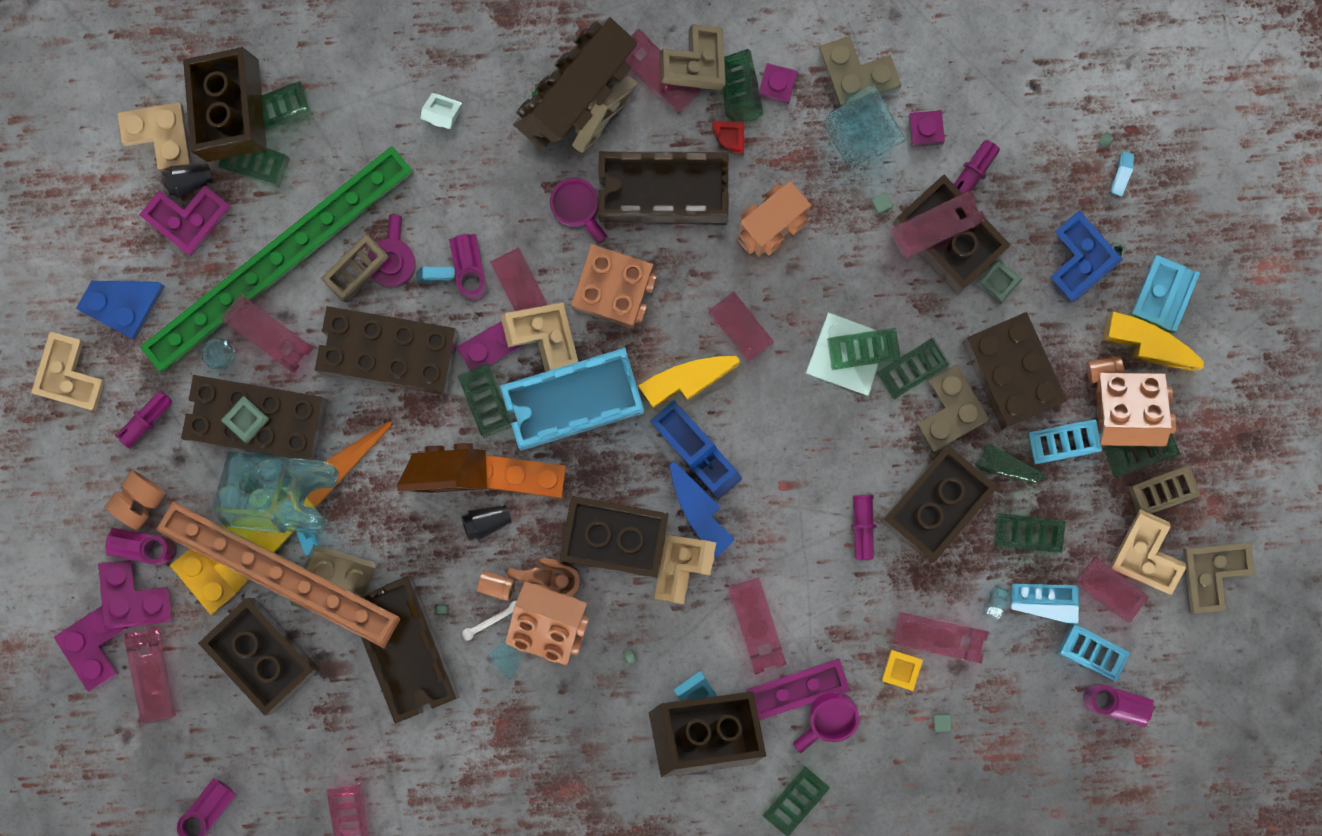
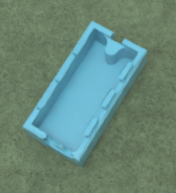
(572, 399)

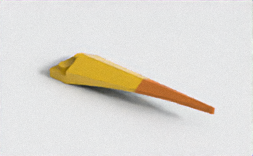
(218, 585)

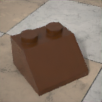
(445, 470)

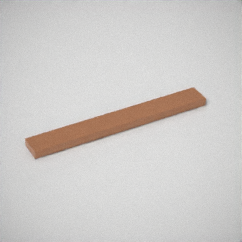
(278, 574)

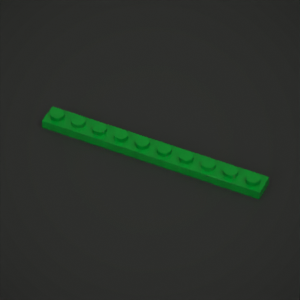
(277, 258)

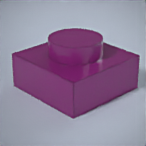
(777, 83)
(926, 128)

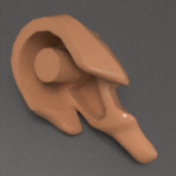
(554, 576)

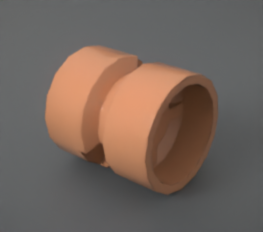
(136, 488)

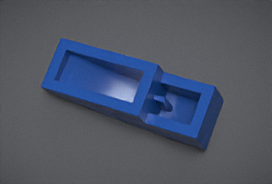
(696, 449)
(699, 509)

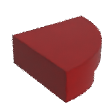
(730, 135)

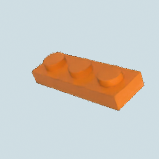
(525, 476)

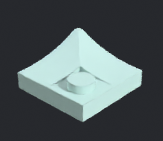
(819, 365)

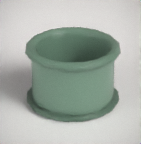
(1106, 139)
(441, 609)
(629, 657)

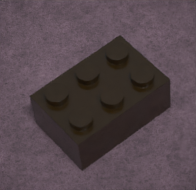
(224, 104)
(965, 254)
(1014, 370)
(939, 504)
(614, 537)
(259, 656)
(707, 734)

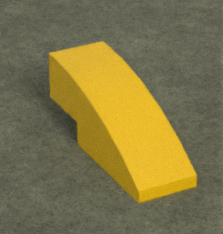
(1150, 342)
(687, 378)

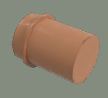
(1106, 365)
(496, 585)

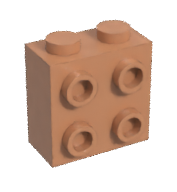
(766, 225)
(614, 287)
(1134, 409)
(547, 623)

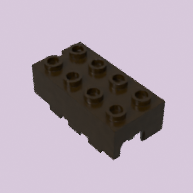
(576, 82)
(663, 187)
(387, 350)
(288, 433)
(412, 663)

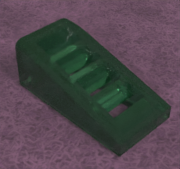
(294, 89)
(750, 104)
(277, 171)
(891, 347)
(936, 351)
(497, 426)
(1123, 460)
(1001, 463)
(1057, 538)
(814, 780)

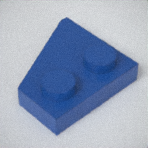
(120, 303)

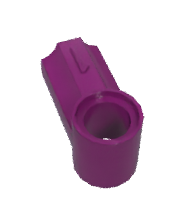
(468, 265)
(138, 546)
(1120, 704)
(207, 808)

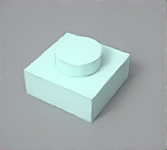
(441, 110)

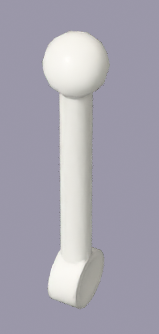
(467, 633)

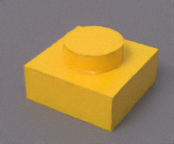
(901, 670)

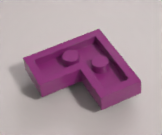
(186, 226)
(128, 607)
(84, 650)

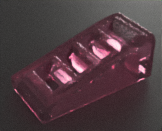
(355, 790)

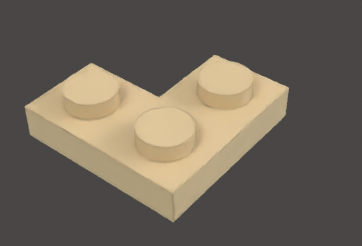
(163, 126)
(546, 326)
(57, 374)
(1140, 556)
(678, 559)

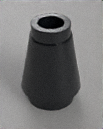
(186, 178)
(485, 521)

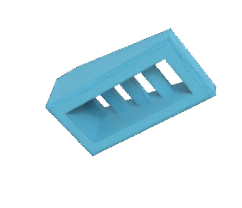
(1092, 434)
(1048, 601)
(1069, 641)

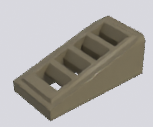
(331, 279)
(1139, 498)

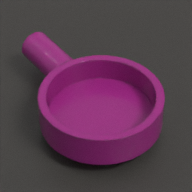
(575, 205)
(401, 262)
(831, 719)

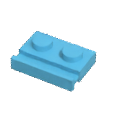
(1165, 294)

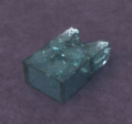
(271, 492)

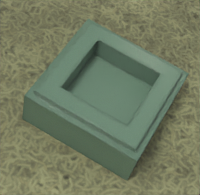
(999, 281)
(245, 419)

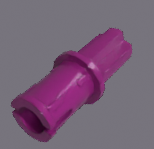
(977, 166)
(144, 419)
(863, 527)

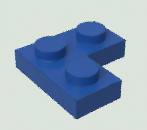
(1092, 257)

